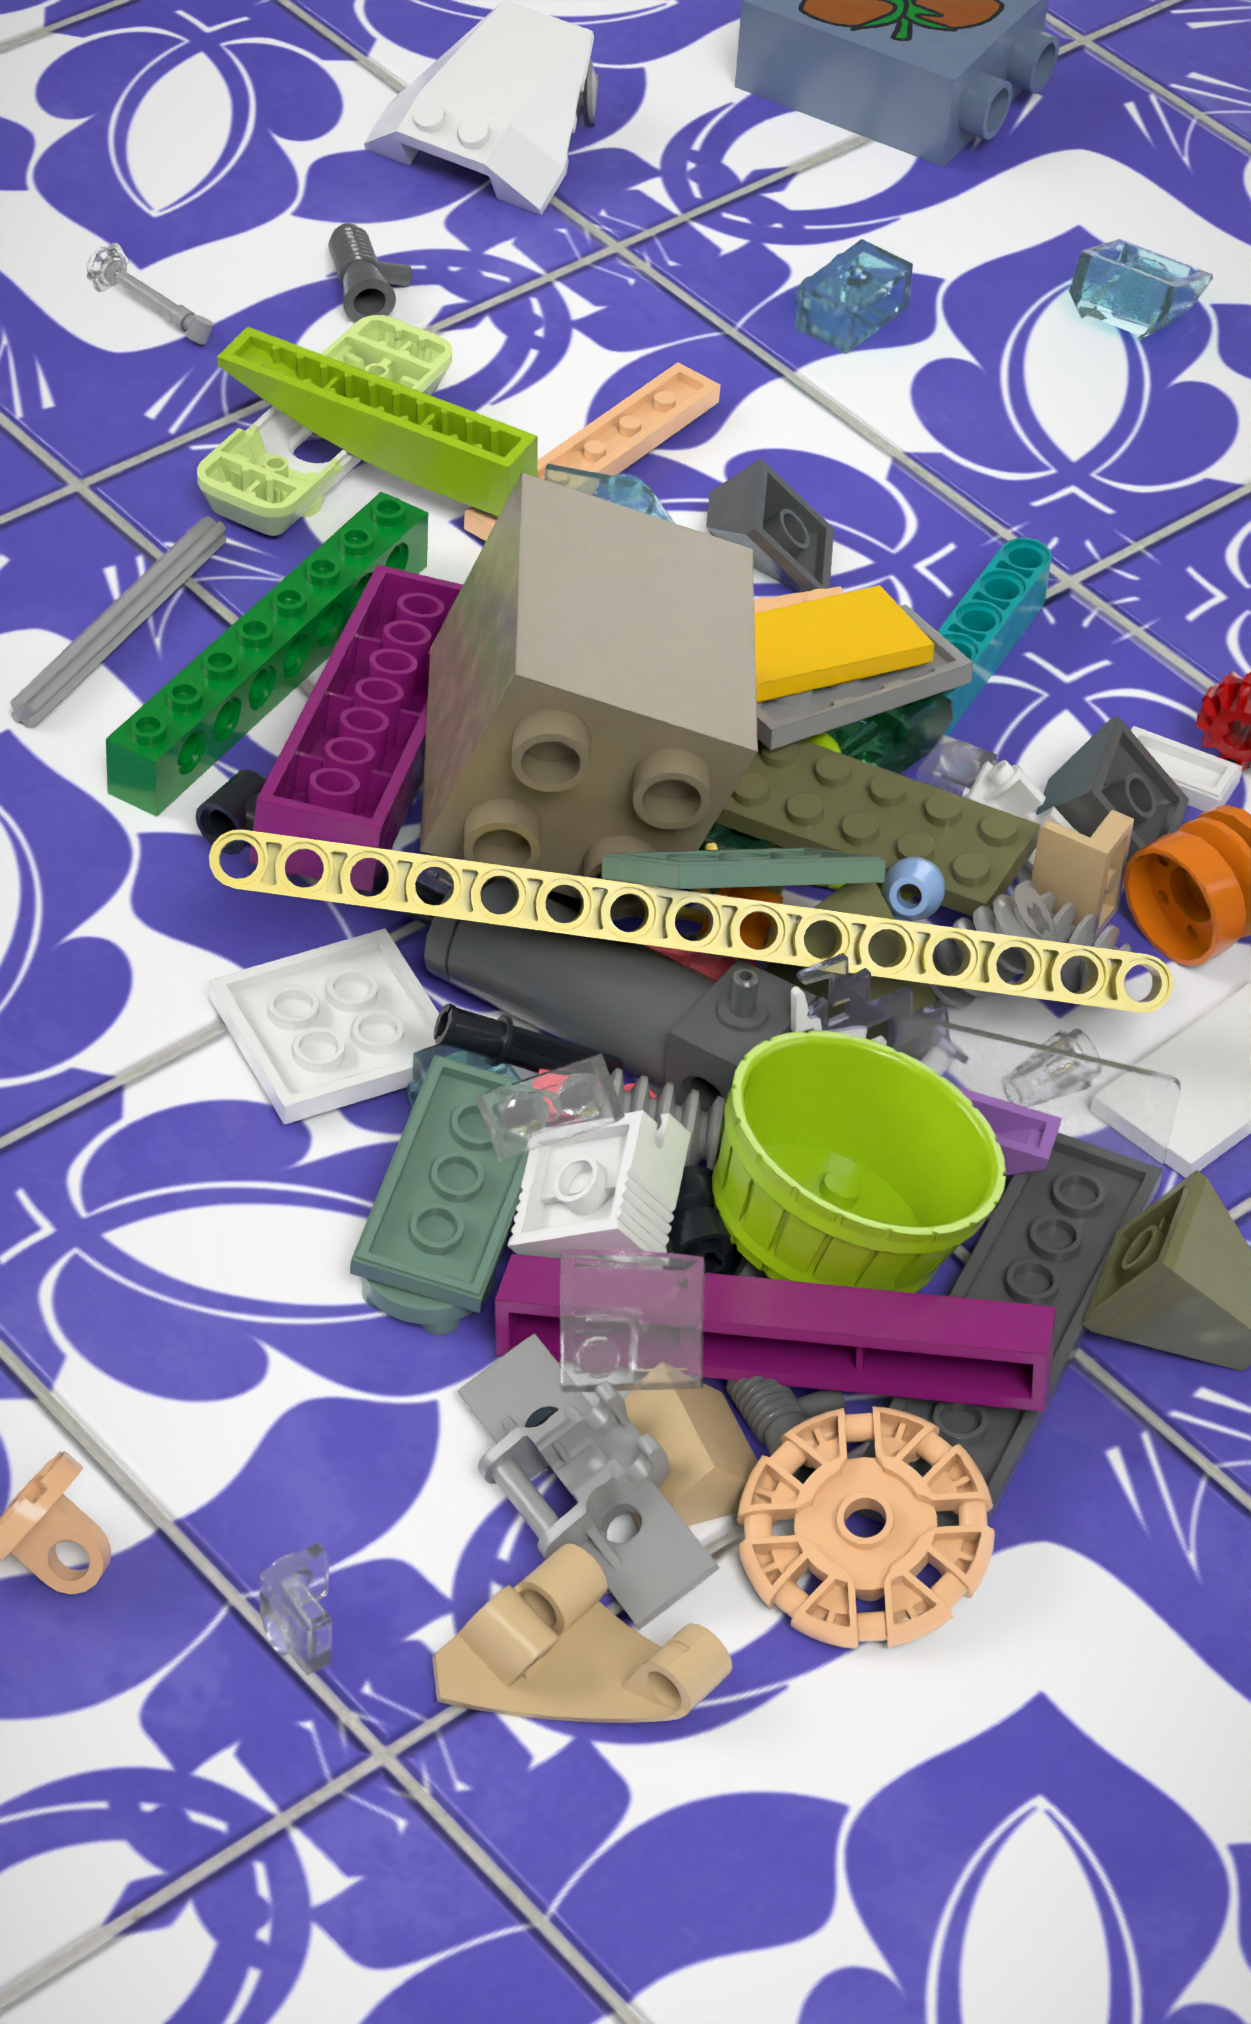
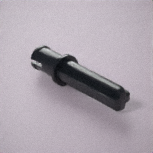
(507, 1043)

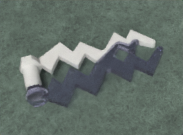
(855, 993)

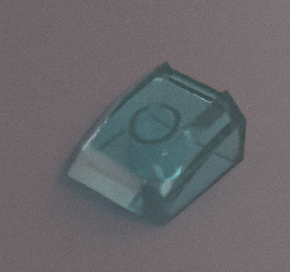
(1134, 287)

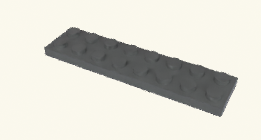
(1045, 1251)

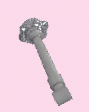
(109, 268)

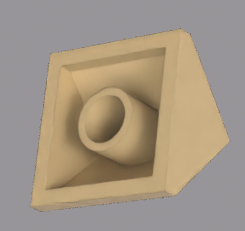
(703, 1449)

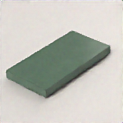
(742, 868)
(444, 1195)

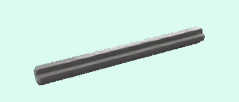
(117, 622)

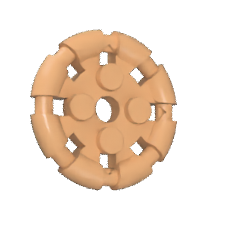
(874, 1564)

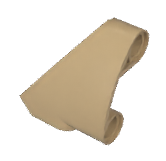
(568, 1658)

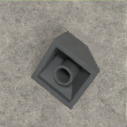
(777, 523)
(1119, 776)

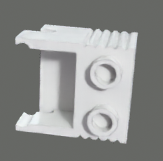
(602, 1189)

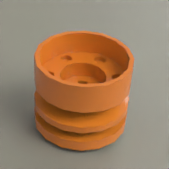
(1194, 886)

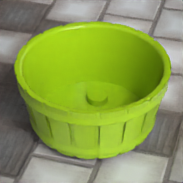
(851, 1163)

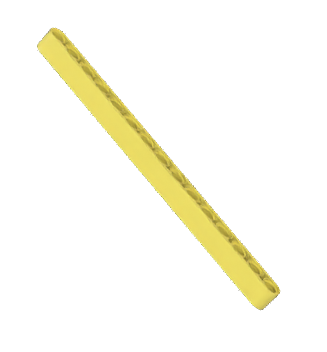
(725, 916)

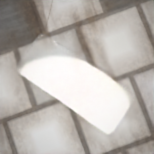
(1096, 1098)

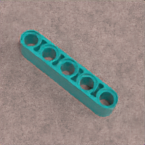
(996, 614)

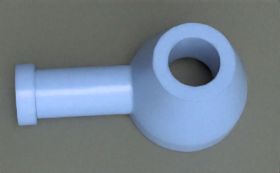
(921, 874)

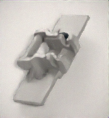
(601, 1465)

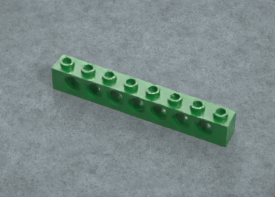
(259, 658)

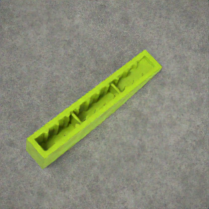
(386, 422)

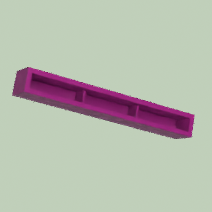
(832, 1336)

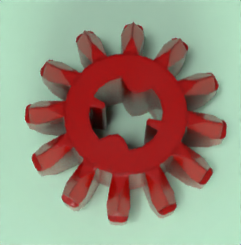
(1227, 718)

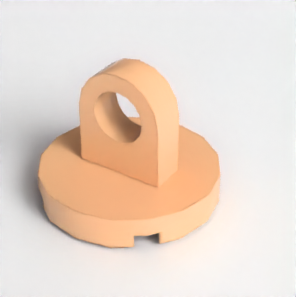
(44, 1517)

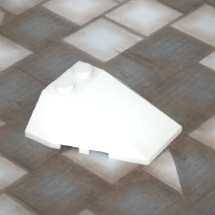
(497, 104)

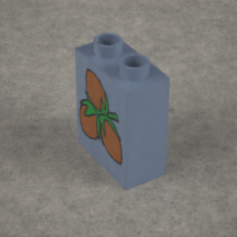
(898, 69)

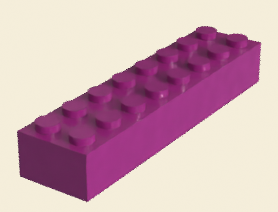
(363, 729)

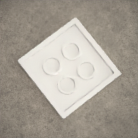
(328, 1023)

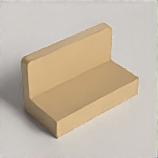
(1084, 867)

